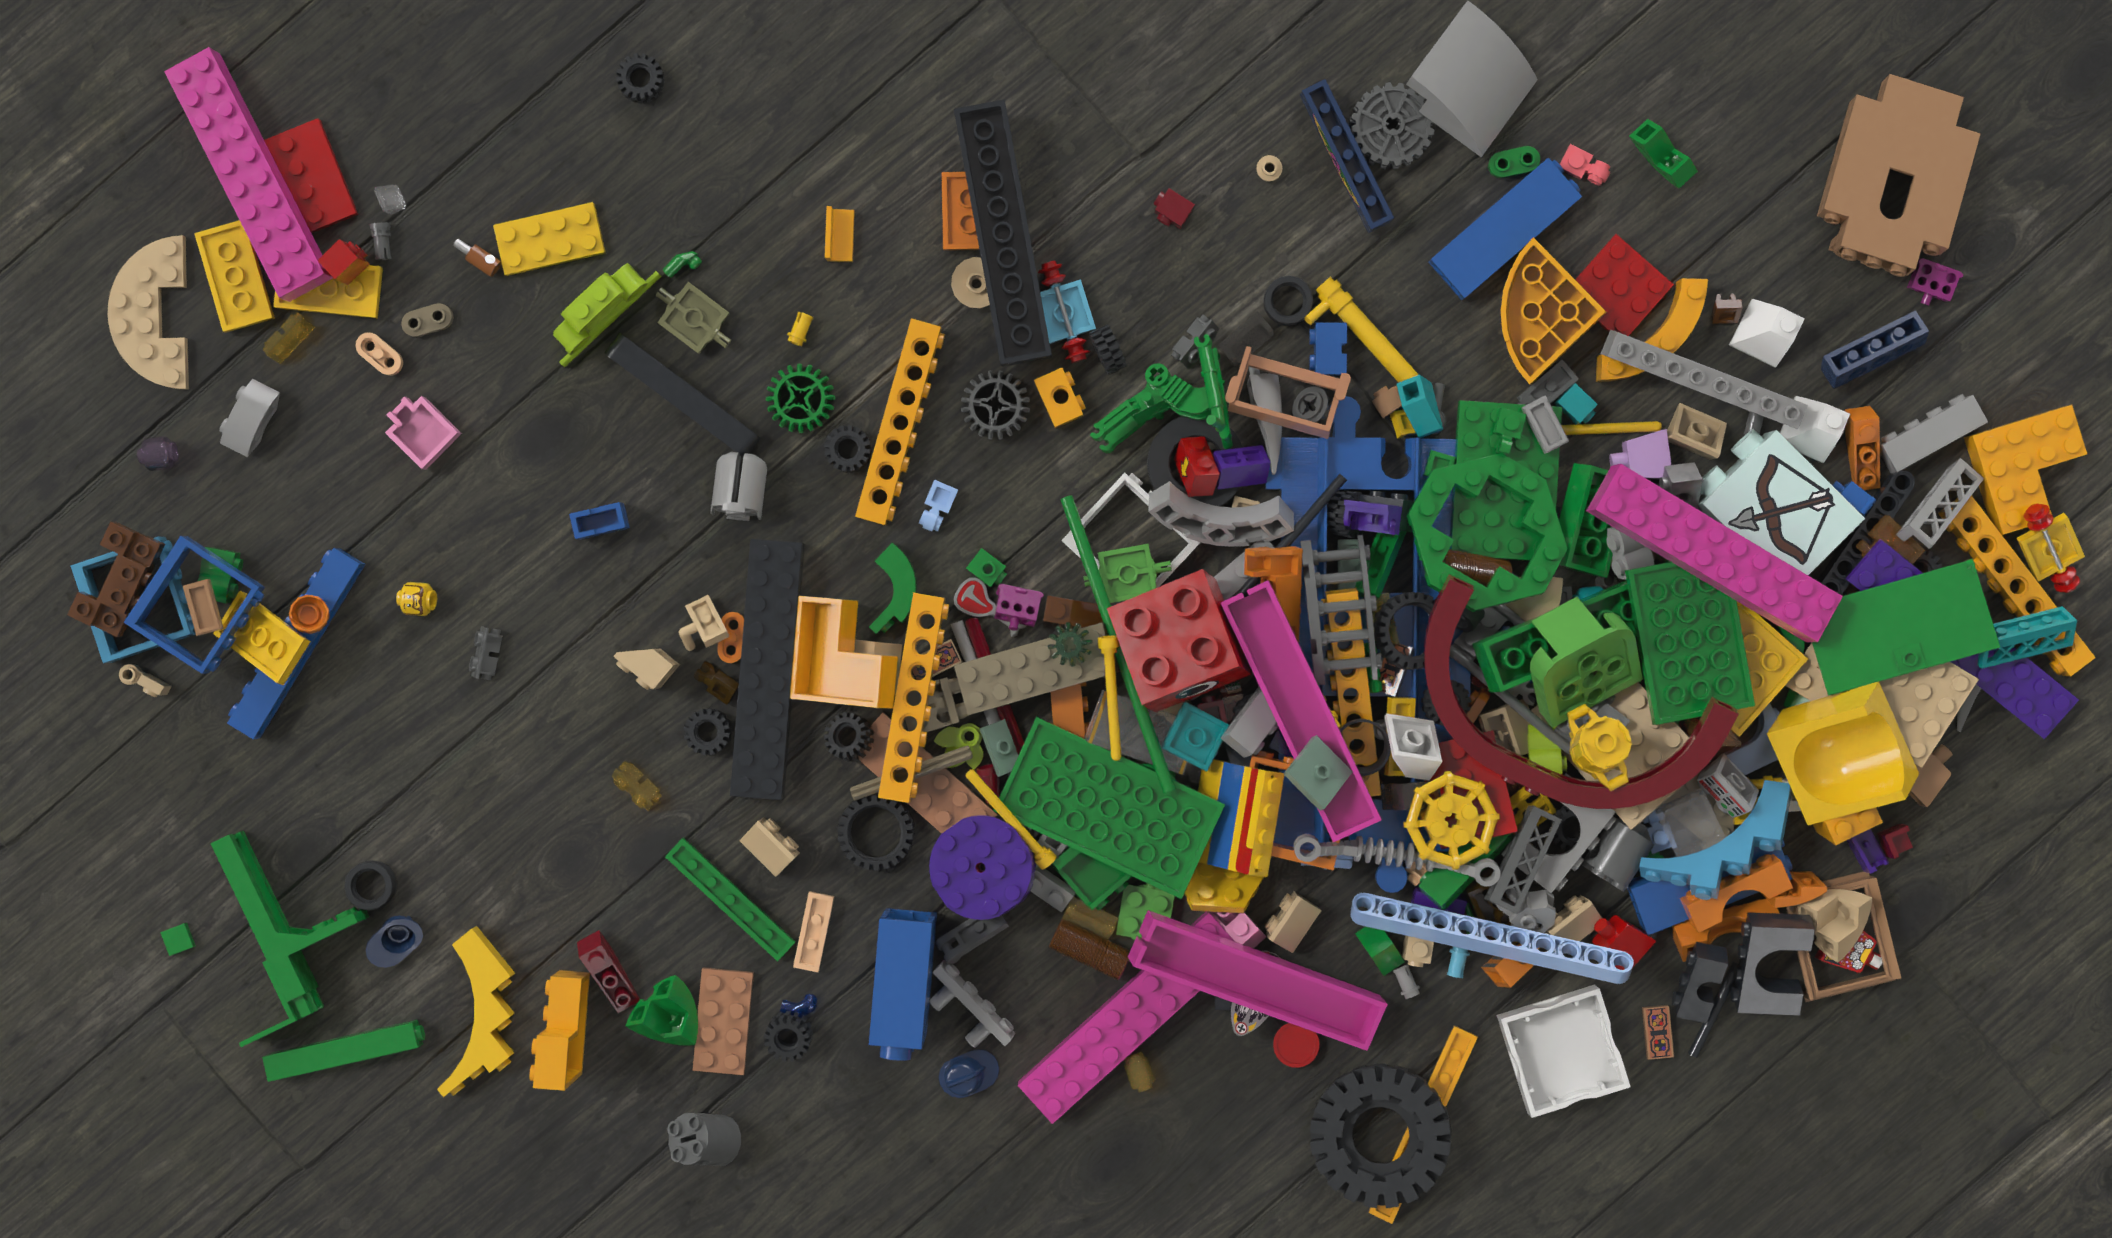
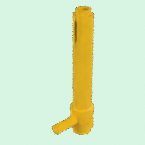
(1341, 304)

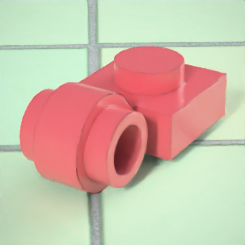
(1577, 162)

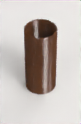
(1475, 566)
(1082, 945)

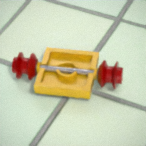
(2051, 547)

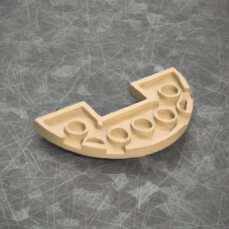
(137, 312)

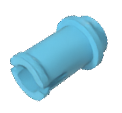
(1457, 962)

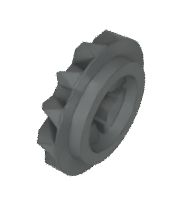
(1315, 396)

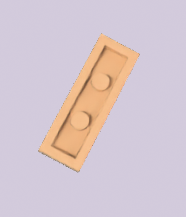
(813, 931)

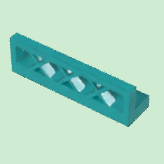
(2027, 631)

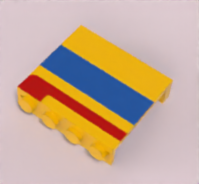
(1248, 820)

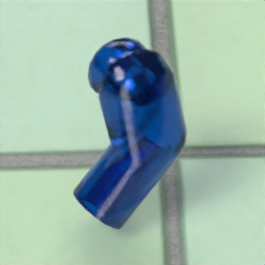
(803, 1007)

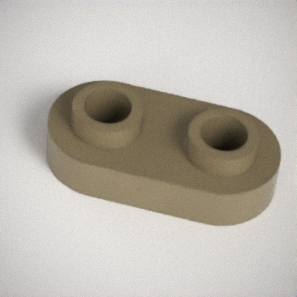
(426, 320)

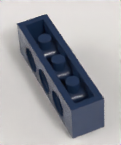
(1874, 349)

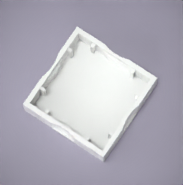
(1563, 1050)

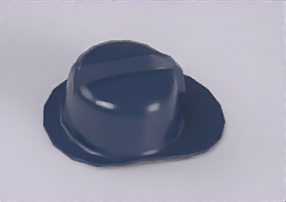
(394, 941)
(969, 1073)

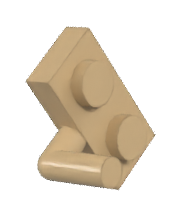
(705, 622)

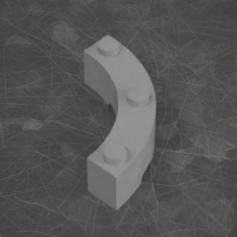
(1220, 524)

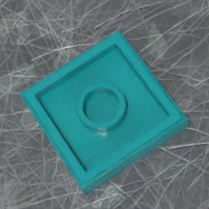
(1195, 736)

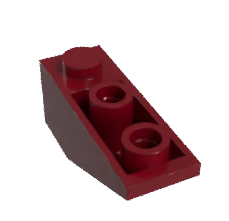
(607, 971)

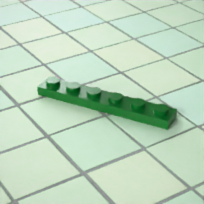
(730, 899)

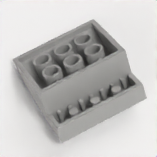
(1472, 79)

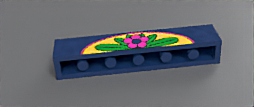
(1346, 156)

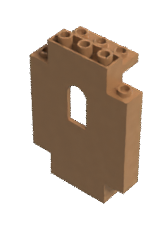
(1910, 133)

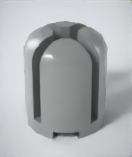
(750, 490)

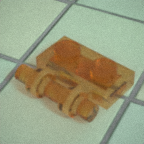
(1886, 530)

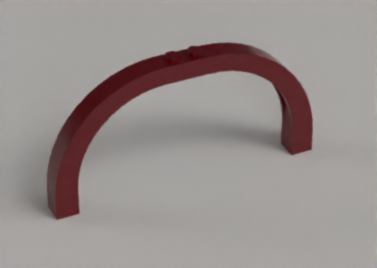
(1514, 768)

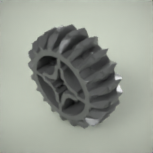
(973, 401)

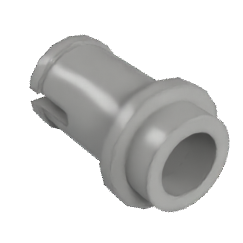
(1406, 982)

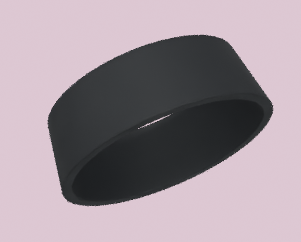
(1371, 769)

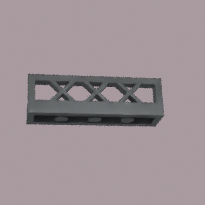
(1514, 853)

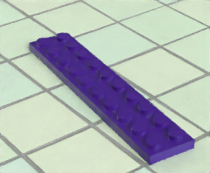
(2014, 684)

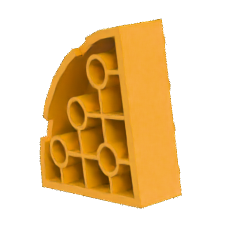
(1543, 311)

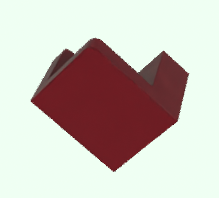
(1895, 840)

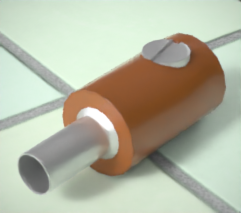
(479, 258)

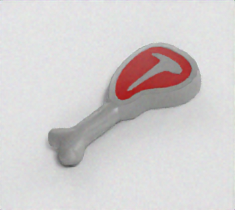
(974, 600)

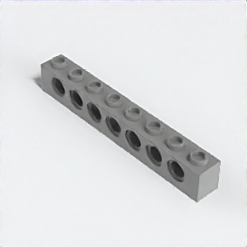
(1704, 379)

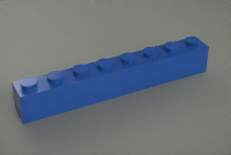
(264, 695)

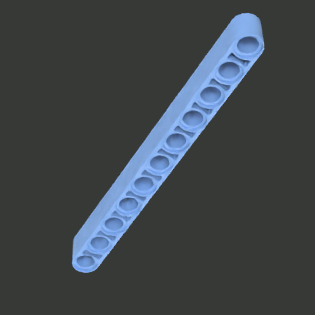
(1503, 934)

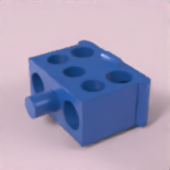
(1855, 496)

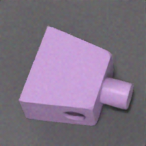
(1645, 455)

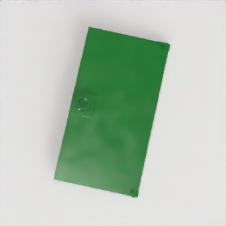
(1905, 628)

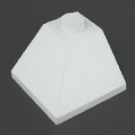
(1766, 332)
(1818, 430)
(1414, 745)

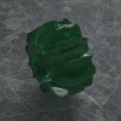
(1078, 640)

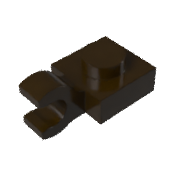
(718, 683)

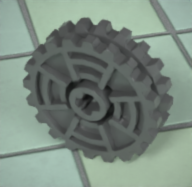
(1391, 106)

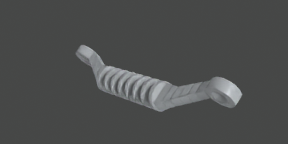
(1357, 849)

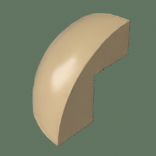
(1538, 605)
(1838, 920)

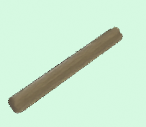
(928, 766)

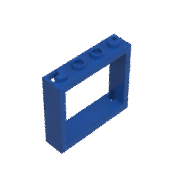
(160, 582)

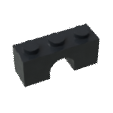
(1703, 965)

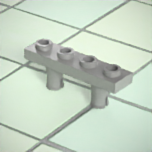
(983, 1009)

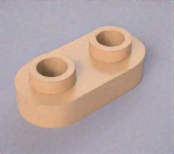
(380, 354)

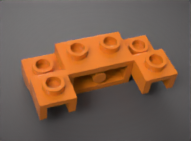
(1284, 571)

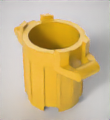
(1599, 746)

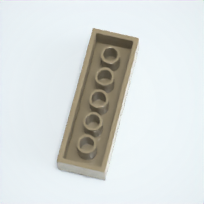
(1027, 672)

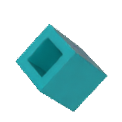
(1576, 404)

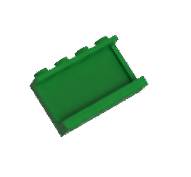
(1090, 877)

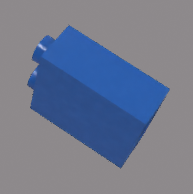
(902, 982)

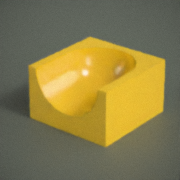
(1843, 753)

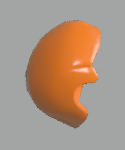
(309, 614)

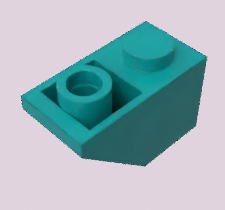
(1420, 405)

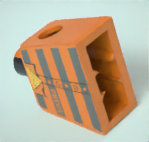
(1505, 971)

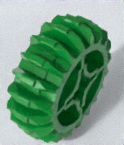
(790, 405)

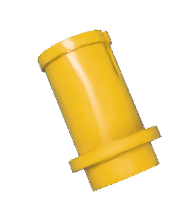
(800, 329)

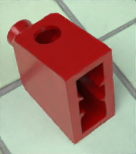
(1622, 936)

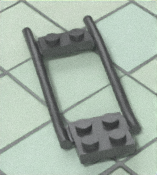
(1464, 654)

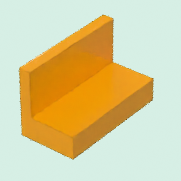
(839, 235)

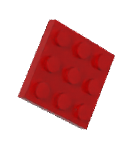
(1623, 285)

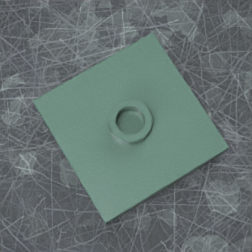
(1318, 772)

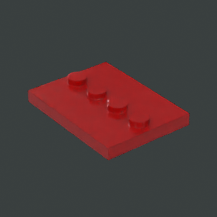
(312, 175)
(1463, 765)

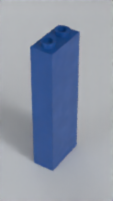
(1505, 228)
(1660, 904)

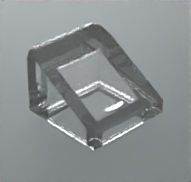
(390, 198)

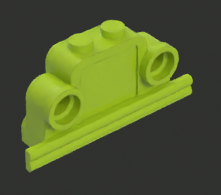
(599, 308)

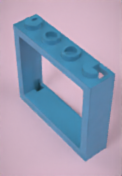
(104, 640)

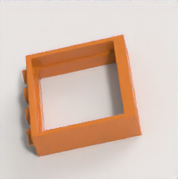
(1284, 851)

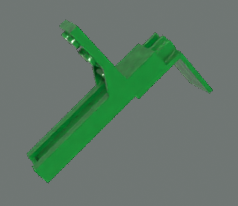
(278, 940)

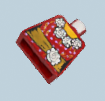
(1858, 956)

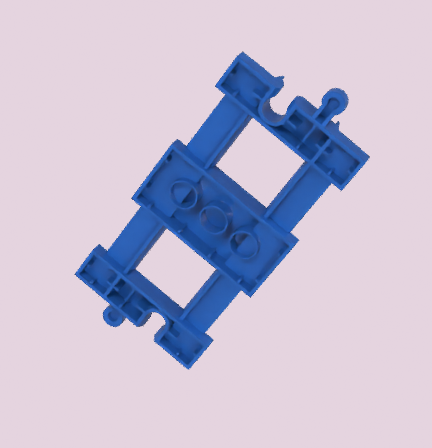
(1302, 475)

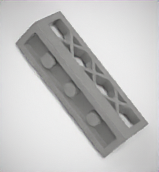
(1932, 500)

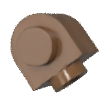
(1387, 400)

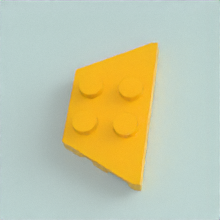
(1221, 889)

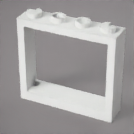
(1133, 484)

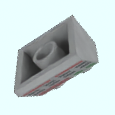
(1728, 786)

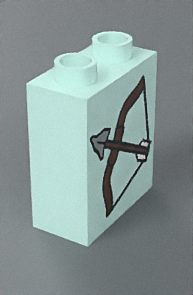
(1778, 501)

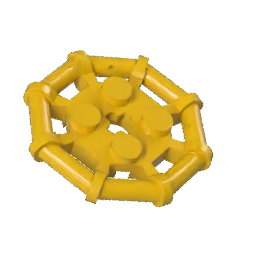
(1466, 816)

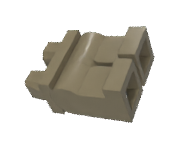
(944, 710)

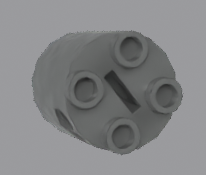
(1619, 853)
(704, 1139)

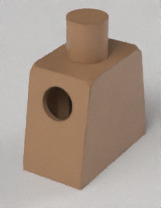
(1931, 776)

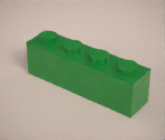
(1445, 886)

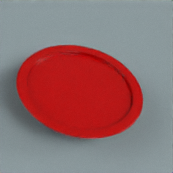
(1295, 1045)

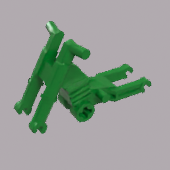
(1171, 393)

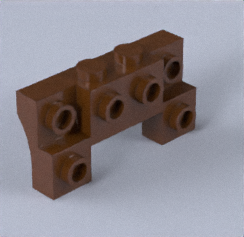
(124, 583)

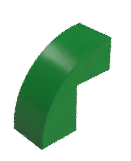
(1661, 154)

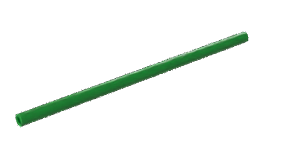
(1103, 603)

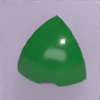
(667, 1014)

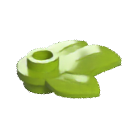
(954, 738)

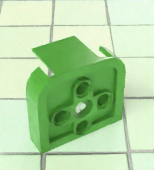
(1581, 649)

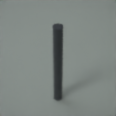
(1718, 1004)

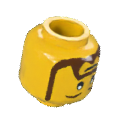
(416, 599)

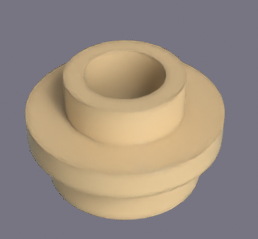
(1263, 174)

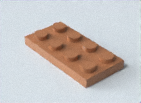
(723, 1021)

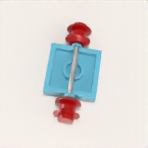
(1065, 311)

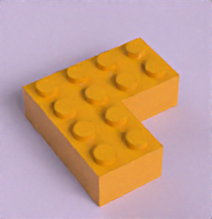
(2011, 458)
(826, 662)
(561, 1045)

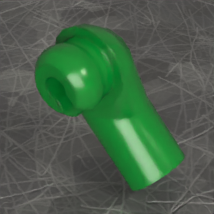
(681, 260)

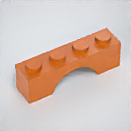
(1765, 876)
(1732, 918)

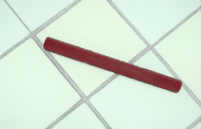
(982, 650)

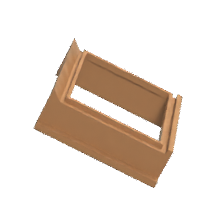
(1882, 933)

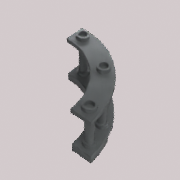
(1317, 608)

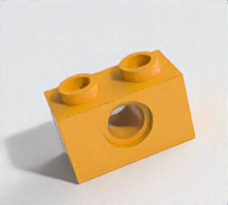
(1048, 386)

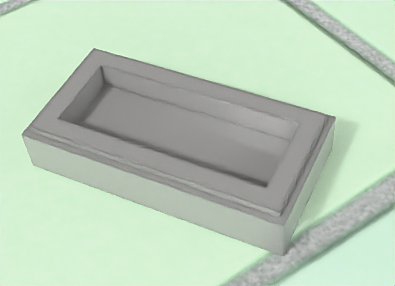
(1545, 424)

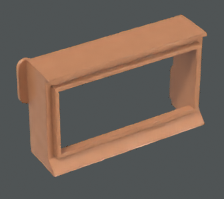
(1236, 383)

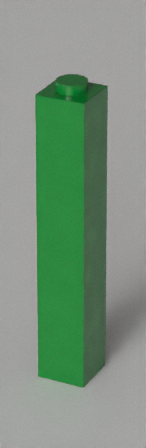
(343, 1050)

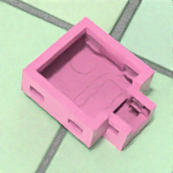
(421, 430)

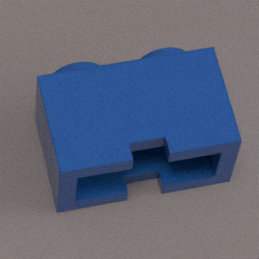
(1328, 344)
(599, 520)

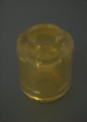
(1139, 1072)

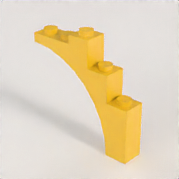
(486, 1046)

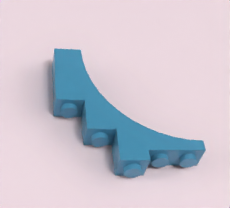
(1733, 854)

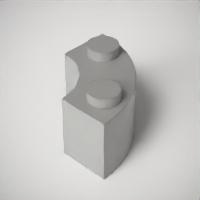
(249, 417)

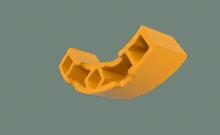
(1676, 328)

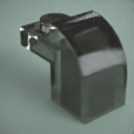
(1400, 795)

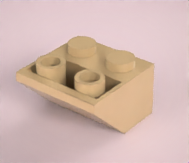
(650, 666)
(1508, 727)
(770, 846)
(1575, 919)
(1292, 921)

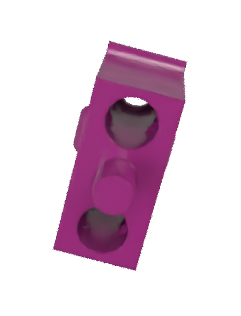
(1939, 275)
(1020, 600)

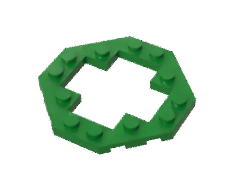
(1539, 519)

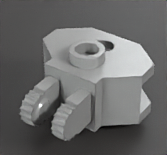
(1535, 909)

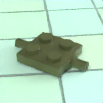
(693, 317)

